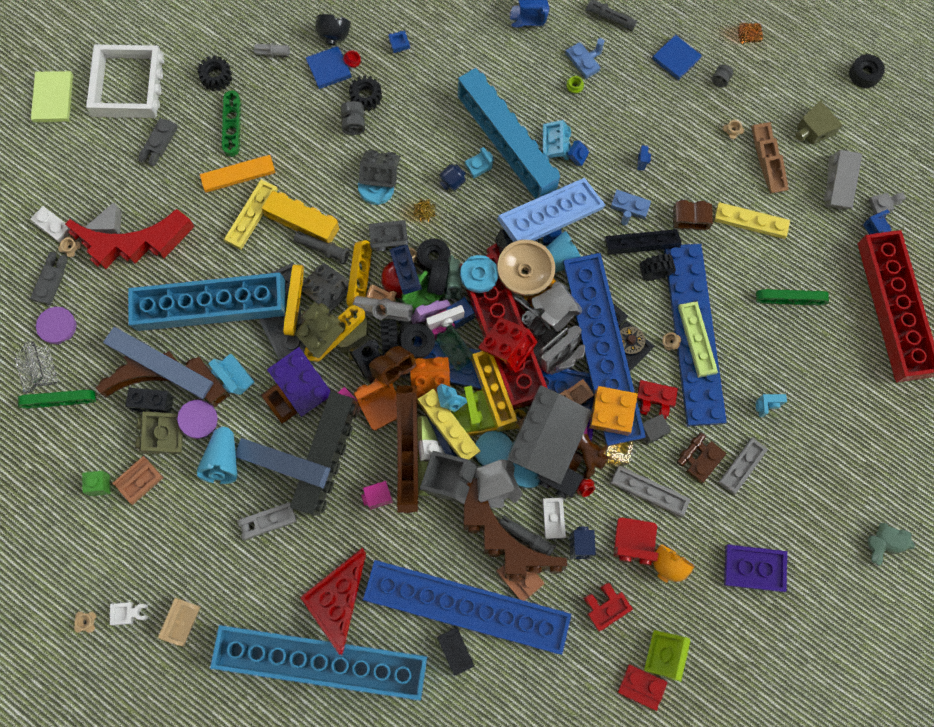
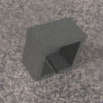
(448, 477)

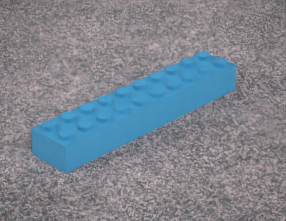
(319, 662)

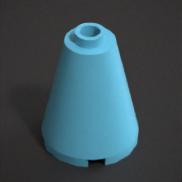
(562, 249)
(219, 458)

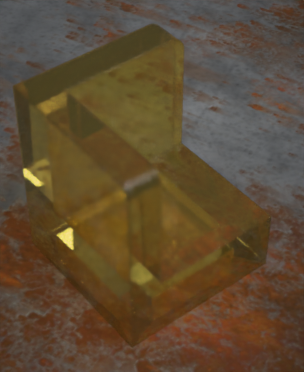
(620, 453)

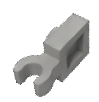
(884, 201)

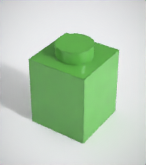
(96, 483)

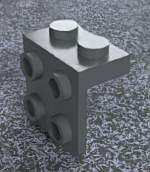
(388, 234)

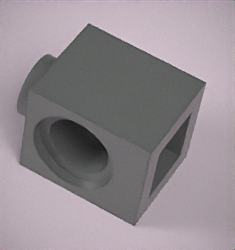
(655, 429)

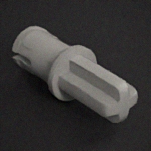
(271, 49)

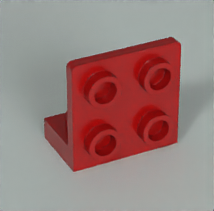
(509, 343)

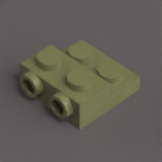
(319, 329)
(158, 433)

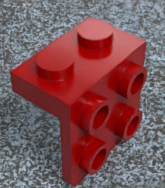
(635, 541)

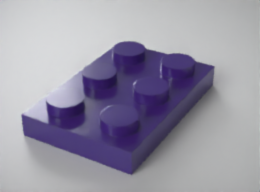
(299, 381)
(755, 568)

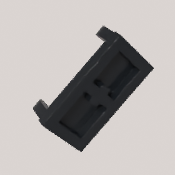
(455, 651)

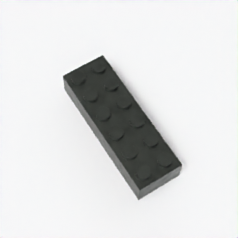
(326, 451)

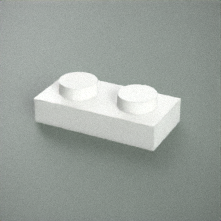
(50, 224)
(553, 518)

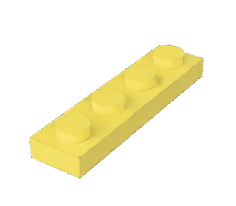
(249, 215)
(752, 220)
(448, 426)

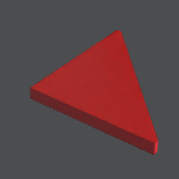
(334, 598)

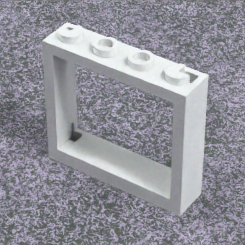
(100, 53)

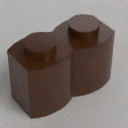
(692, 215)
(392, 365)

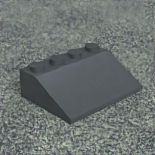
(549, 434)

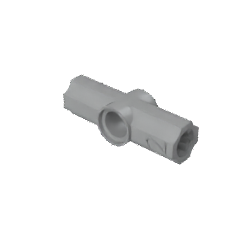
(394, 310)

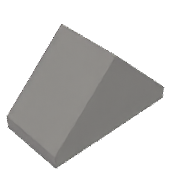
(108, 221)

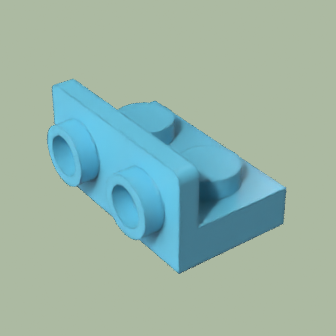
(556, 139)

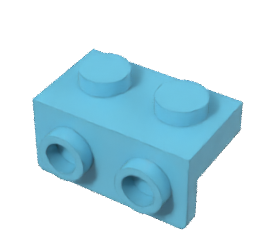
(232, 374)

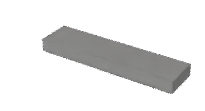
(650, 491)

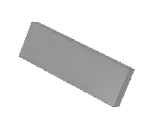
(743, 466)

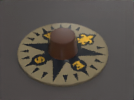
(632, 339)

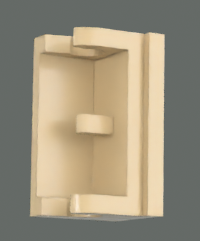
(179, 622)

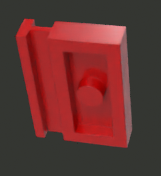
(642, 687)

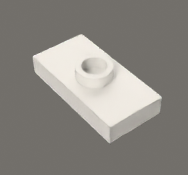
(445, 318)

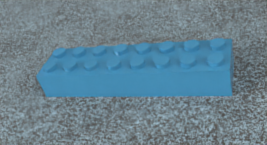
(507, 134)
(207, 301)

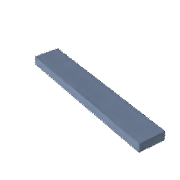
(158, 363)
(282, 462)

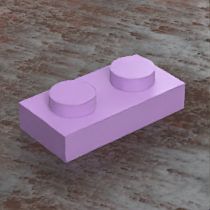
(423, 312)

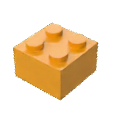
(613, 410)

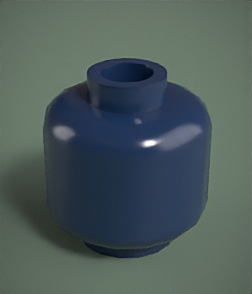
(452, 177)

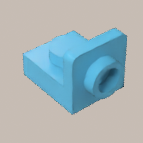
(480, 163)
(449, 399)
(774, 401)

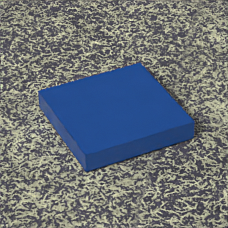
(677, 57)
(328, 67)

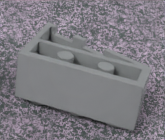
(842, 179)

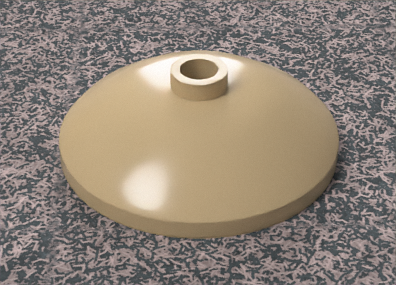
(526, 256)

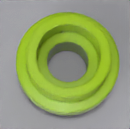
(575, 80)

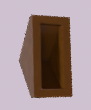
(279, 403)

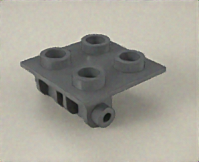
(532, 318)

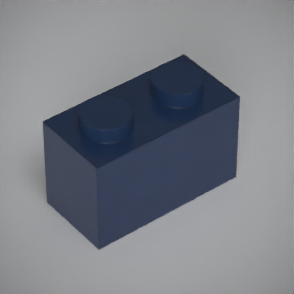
(582, 543)

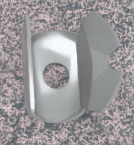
(557, 306)
(568, 361)
(497, 483)

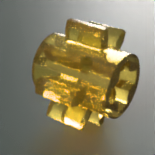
(419, 210)

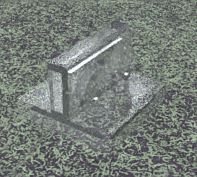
(35, 367)

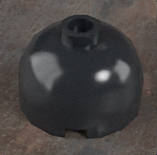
(331, 28)

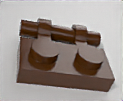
(705, 462)

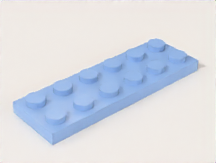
(551, 211)

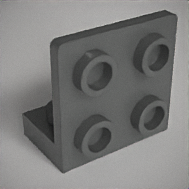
(379, 168)
(326, 286)

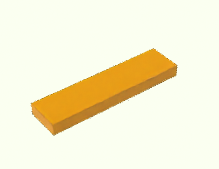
(237, 173)

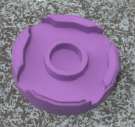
(56, 325)
(197, 419)

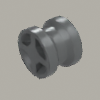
(722, 75)

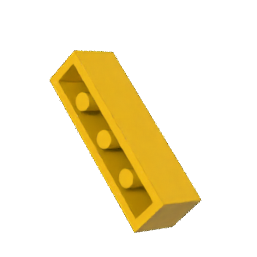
(300, 217)
(494, 391)

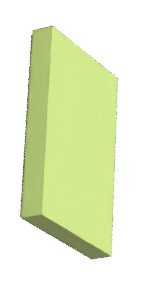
(52, 96)

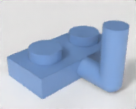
(584, 60)
(630, 206)

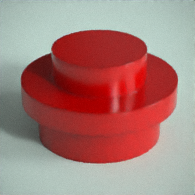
(352, 59)
(586, 487)

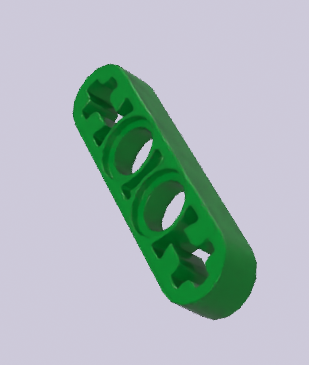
(231, 123)
(792, 297)
(56, 399)

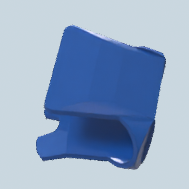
(530, 13)

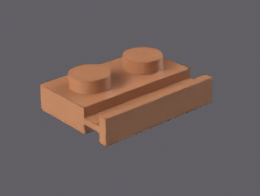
(138, 480)
(524, 588)

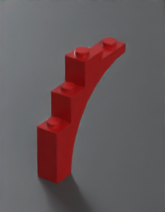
(158, 239)

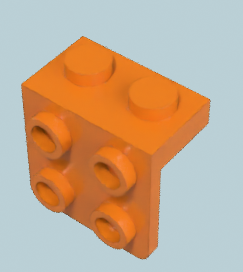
(430, 374)
(377, 403)

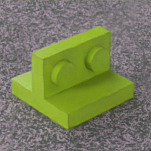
(475, 413)
(667, 655)

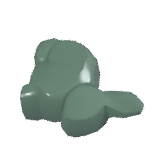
(453, 285)
(889, 540)

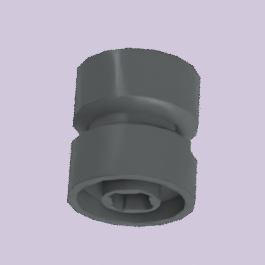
(352, 118)

